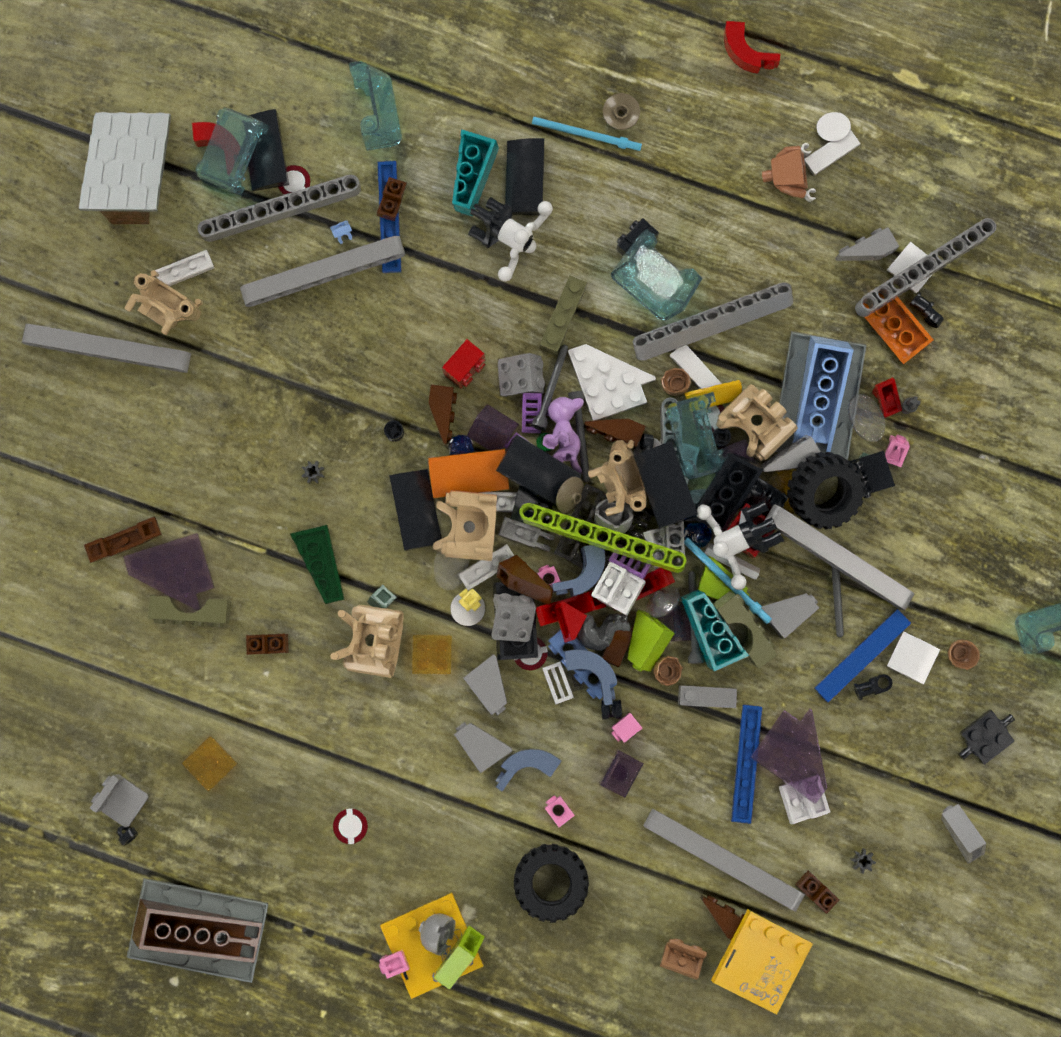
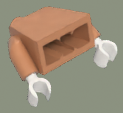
(789, 172)

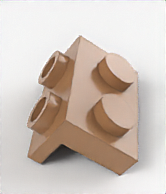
(683, 958)

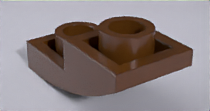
(392, 199)
(267, 644)
(616, 651)
(817, 892)

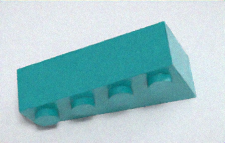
(473, 169)
(711, 631)

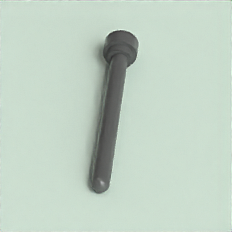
(540, 421)
(581, 434)
(837, 602)
(695, 656)

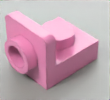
(897, 450)
(394, 964)

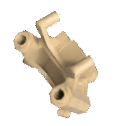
(162, 302)
(770, 433)
(621, 479)
(471, 507)
(387, 631)

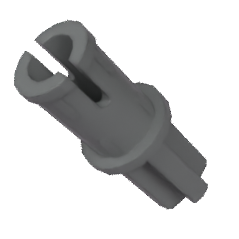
(910, 405)

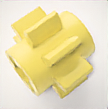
(470, 599)

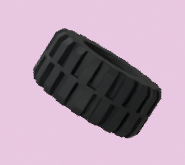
(811, 475)
(560, 908)

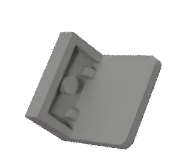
(521, 374)
(513, 617)
(119, 800)

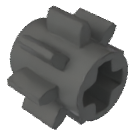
(314, 477)
(866, 865)

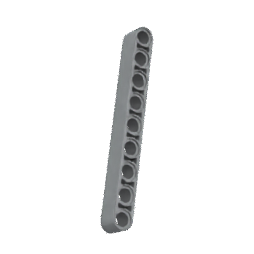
(270, 207)
(322, 271)
(918, 271)
(713, 321)
(106, 348)
(672, 530)
(840, 558)
(724, 860)

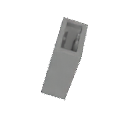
(790, 613)
(488, 685)
(481, 746)
(963, 833)

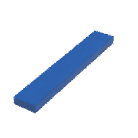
(388, 227)
(862, 655)
(746, 766)

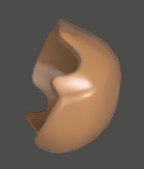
(676, 382)
(963, 654)
(667, 670)

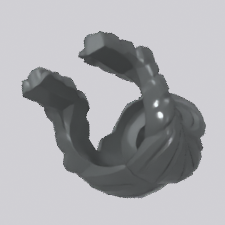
(601, 637)

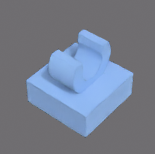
(341, 229)

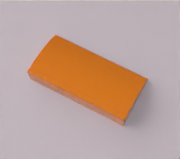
(899, 329)
(467, 473)

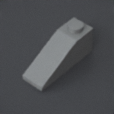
(792, 455)
(707, 696)

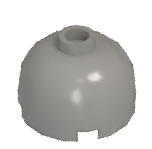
(618, 522)
(436, 931)

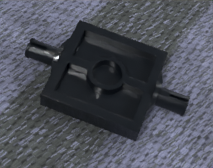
(986, 737)

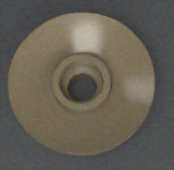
(621, 103)
(569, 495)

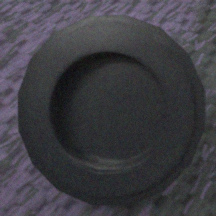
(128, 836)

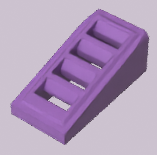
(530, 396)
(642, 574)

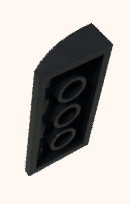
(268, 160)
(525, 175)
(534, 469)
(665, 485)
(729, 488)
(415, 509)
(515, 649)

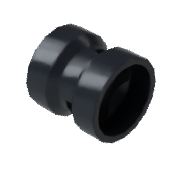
(392, 428)
(721, 440)
(616, 710)

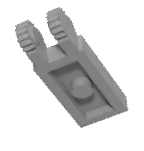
(524, 534)

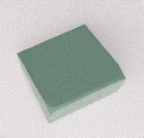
(381, 598)

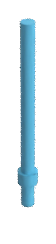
(622, 142)
(754, 607)

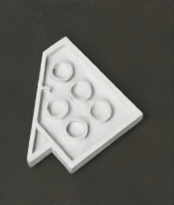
(608, 382)

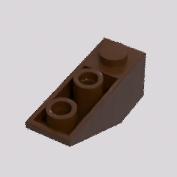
(441, 402)
(616, 430)
(521, 578)
(724, 916)

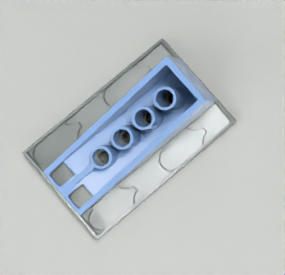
(817, 389)

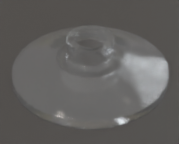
(662, 602)

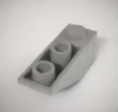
(873, 248)

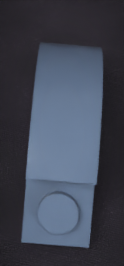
(593, 566)
(590, 661)
(527, 758)

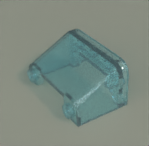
(383, 127)
(230, 149)
(654, 279)
(694, 436)
(1037, 627)

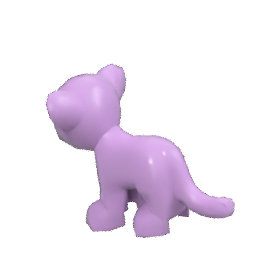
(561, 412)

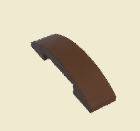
(123, 540)

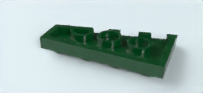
(318, 554)

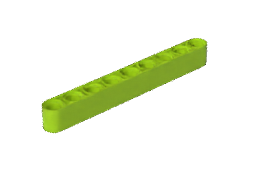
(610, 544)

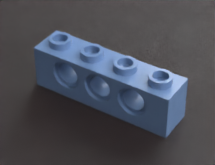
(581, 675)

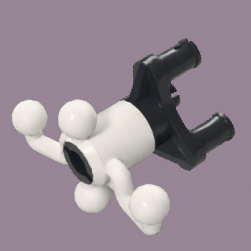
(504, 229)
(741, 537)

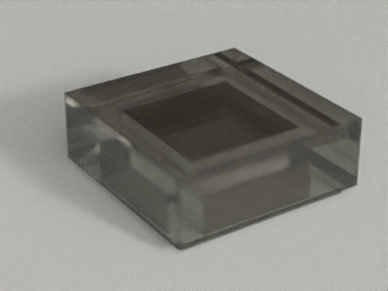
(574, 684)

